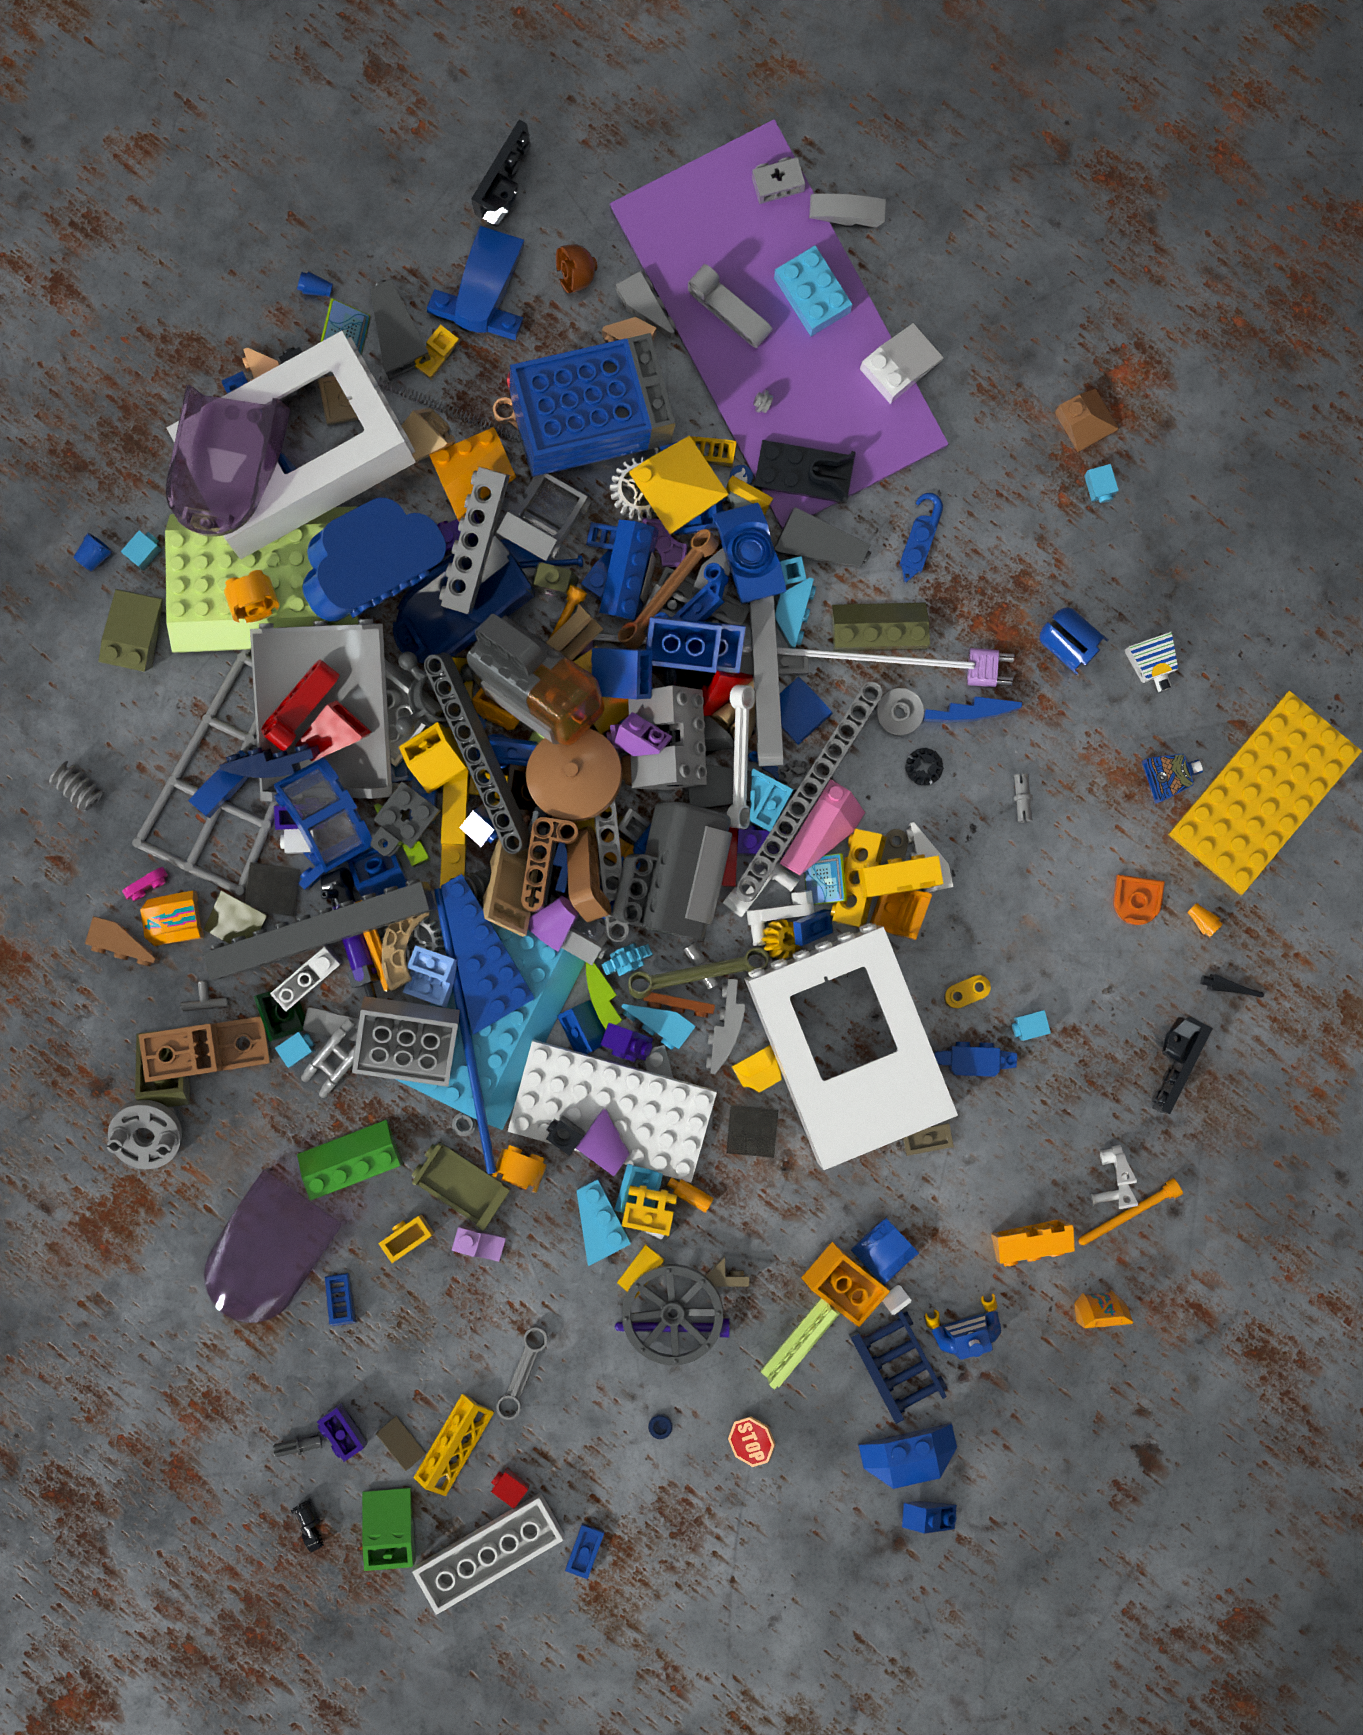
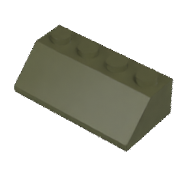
(880, 627)

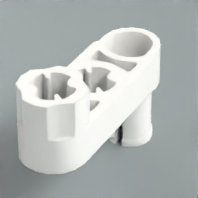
(778, 873)
(801, 905)

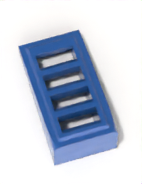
(592, 536)
(348, 1298)

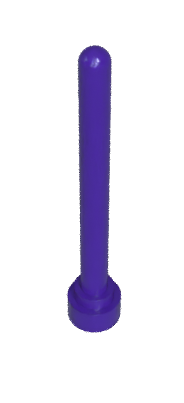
(702, 1327)

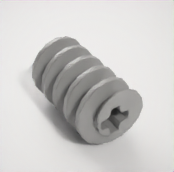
(75, 787)

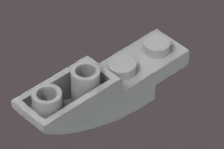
(724, 1037)

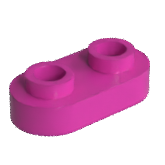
(137, 889)

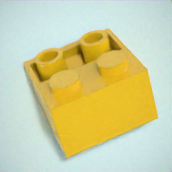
(433, 757)

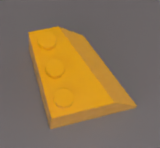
(459, 461)
(1033, 1242)

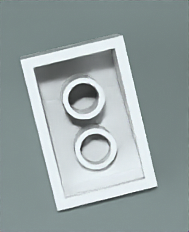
(900, 362)

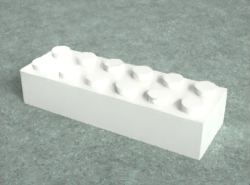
(488, 1553)

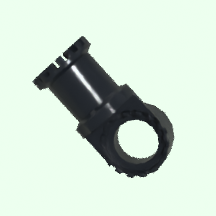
(308, 1521)

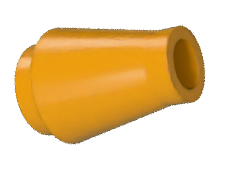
(1205, 920)

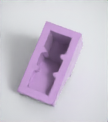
(478, 1243)

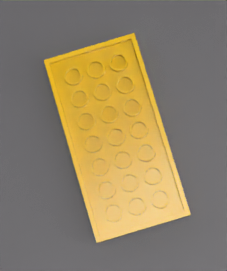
(1264, 792)

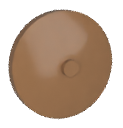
(574, 779)

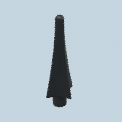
(1218, 983)

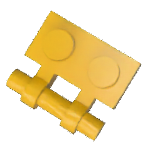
(649, 1218)

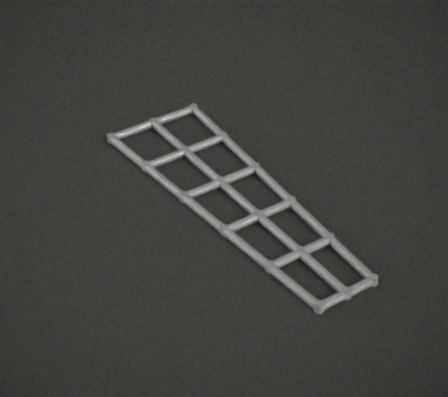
(174, 780)

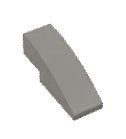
(848, 209)

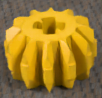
(780, 939)

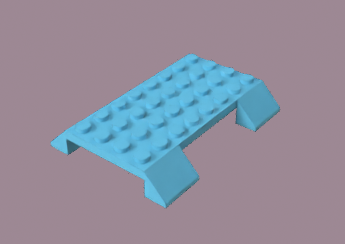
(505, 1044)

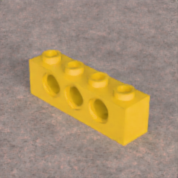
(874, 844)

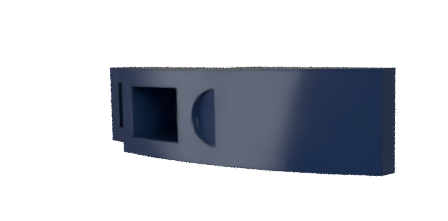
(267, 765)

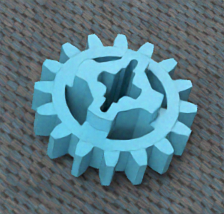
(627, 959)

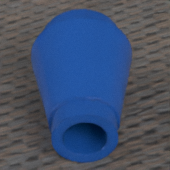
(314, 285)

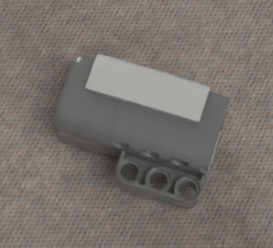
(677, 873)

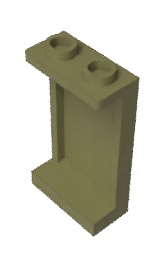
(460, 1184)

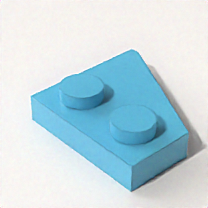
(767, 800)

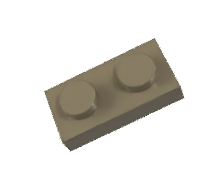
(928, 1140)

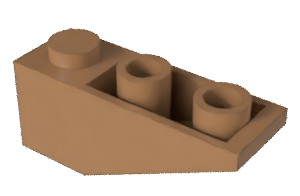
(115, 937)

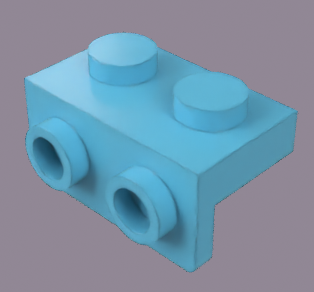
(637, 1176)

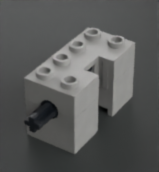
(681, 715)

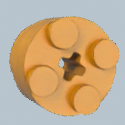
(251, 597)
(520, 1169)

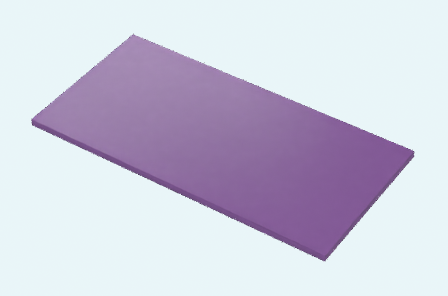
(819, 393)

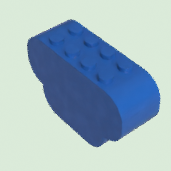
(369, 558)

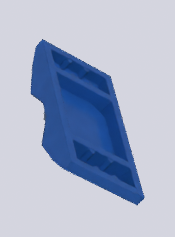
(750, 553)

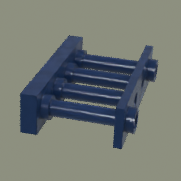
(875, 1363)

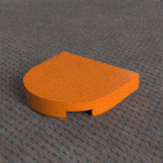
(1137, 899)

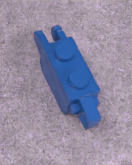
(976, 1060)

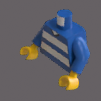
(970, 1335)

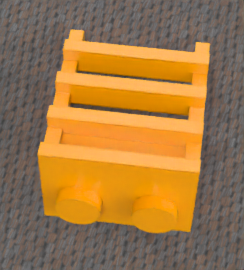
(901, 912)

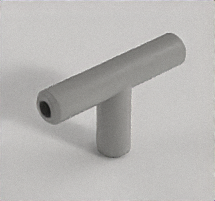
(204, 1001)

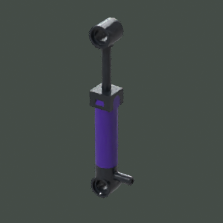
(338, 888)

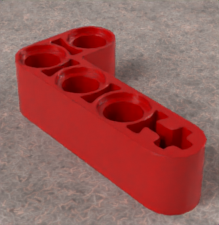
(298, 704)

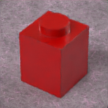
(509, 1487)

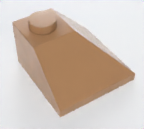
(1086, 419)

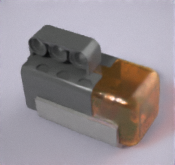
(534, 681)

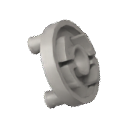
(140, 1151)

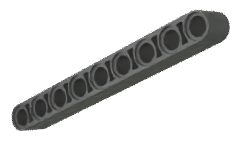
(468, 745)

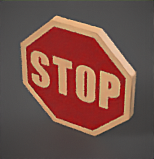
(751, 1441)

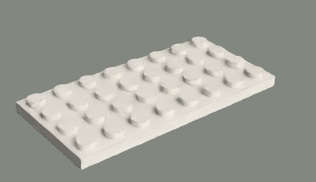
(655, 1114)

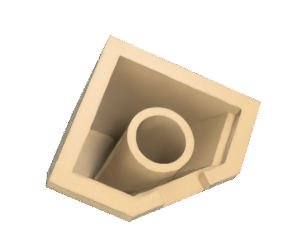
(427, 432)

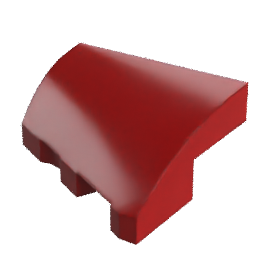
(719, 690)

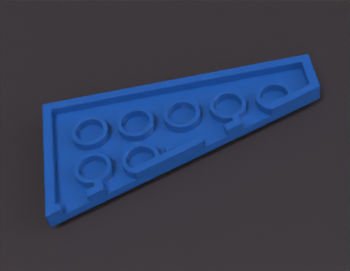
(486, 970)

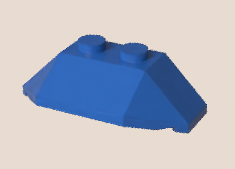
(910, 1456)

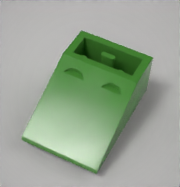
(387, 1529)

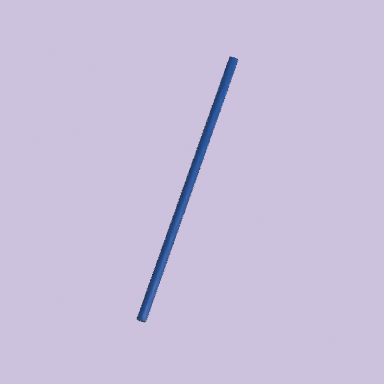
(467, 1040)

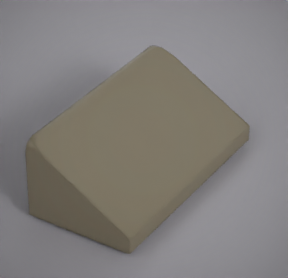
(400, 1443)

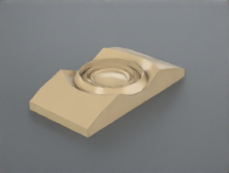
(504, 893)

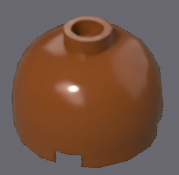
(576, 266)

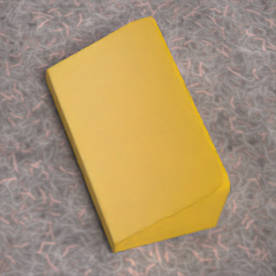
(643, 1261)

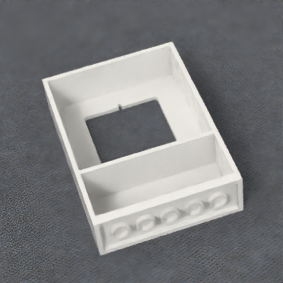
(337, 474)
(871, 1101)

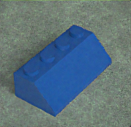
(628, 569)

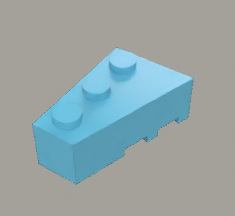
(600, 1223)

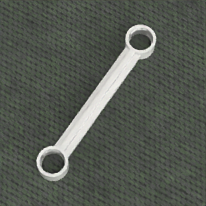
(742, 699)

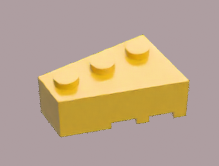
(900, 876)

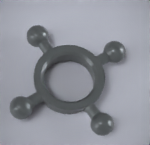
(406, 725)

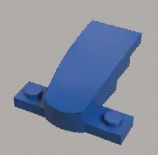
(483, 287)

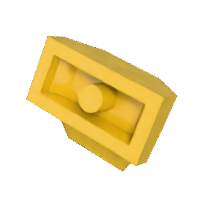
(758, 1070)

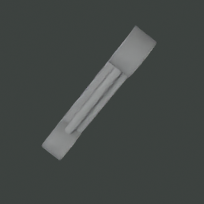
(522, 1373)

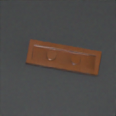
(679, 1004)

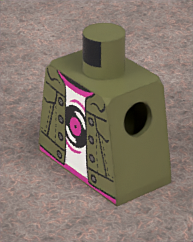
(553, 580)

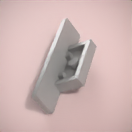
(328, 1022)

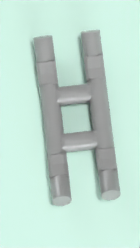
(320, 1060)

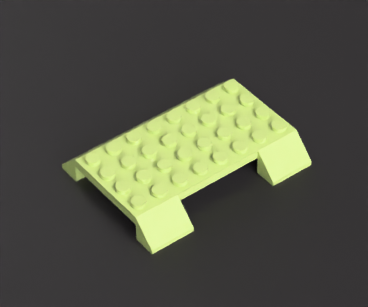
(197, 575)

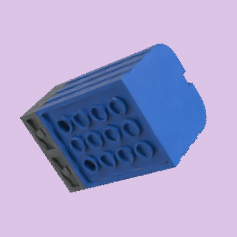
(591, 404)

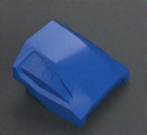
(884, 1251)

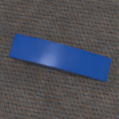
(980, 709)

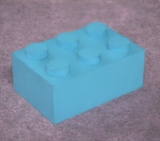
(813, 291)

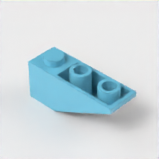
(666, 1023)

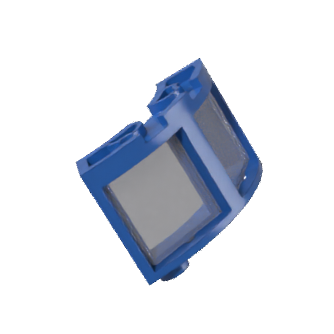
(323, 814)

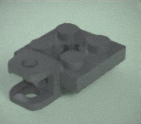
(399, 831)

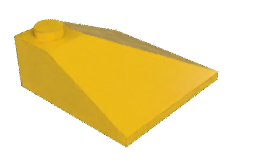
(678, 484)

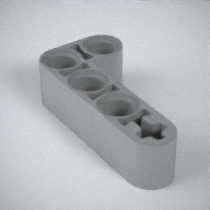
(727, 307)

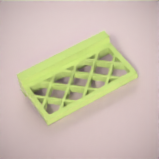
(799, 1343)

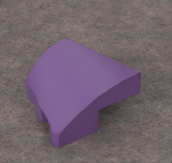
(554, 922)
(604, 1144)

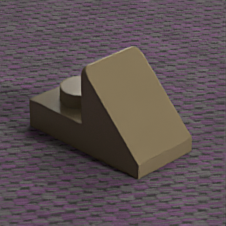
(720, 1279)

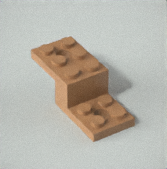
(204, 1049)

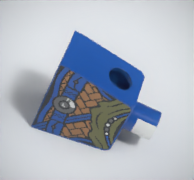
(1170, 775)

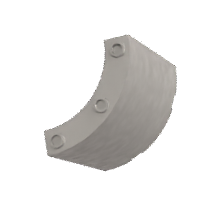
(357, 654)

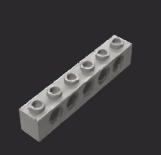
(497, 483)

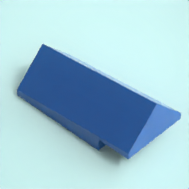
(695, 644)

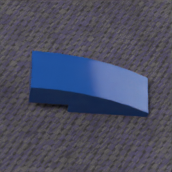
(217, 790)

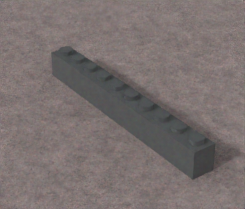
(319, 930)

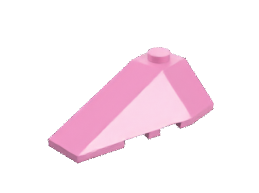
(827, 825)

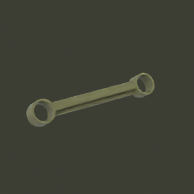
(696, 973)

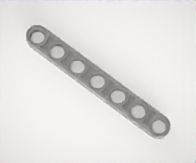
(607, 871)

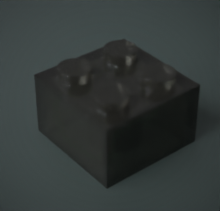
(752, 1130)

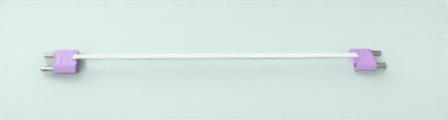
(981, 664)

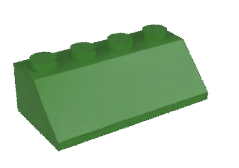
(348, 1160)

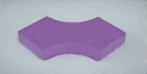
(669, 549)

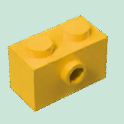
(406, 1237)

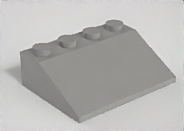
(405, 1041)

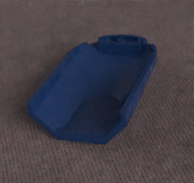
(431, 629)

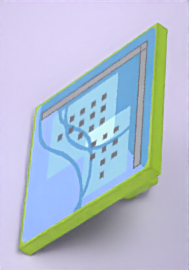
(346, 319)
(827, 880)

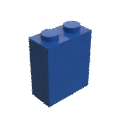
(623, 672)

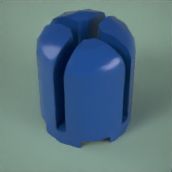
(1079, 629)

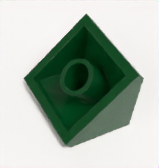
(276, 1020)

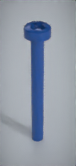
(579, 561)

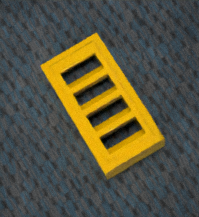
(721, 443)

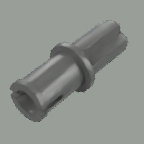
(298, 1445)

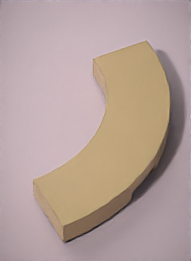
(394, 951)

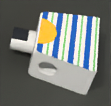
(1154, 660)

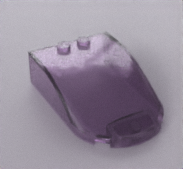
(223, 460)
(267, 1251)

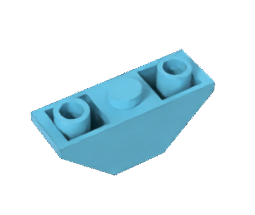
(792, 611)

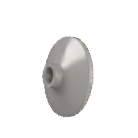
(900, 699)

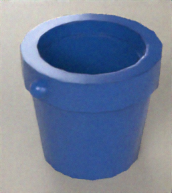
(92, 552)

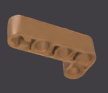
(543, 865)
(584, 876)

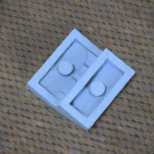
(431, 976)

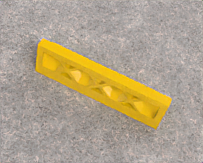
(449, 1444)

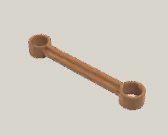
(703, 545)

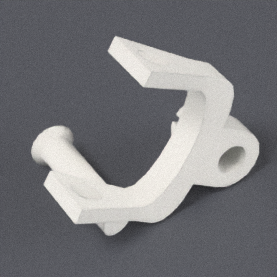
(1122, 1168)

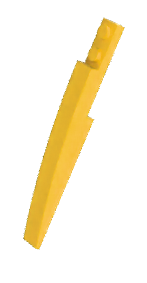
(455, 813)

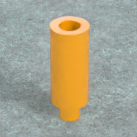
(691, 1194)

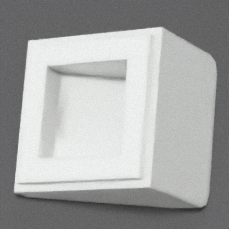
(896, 1299)

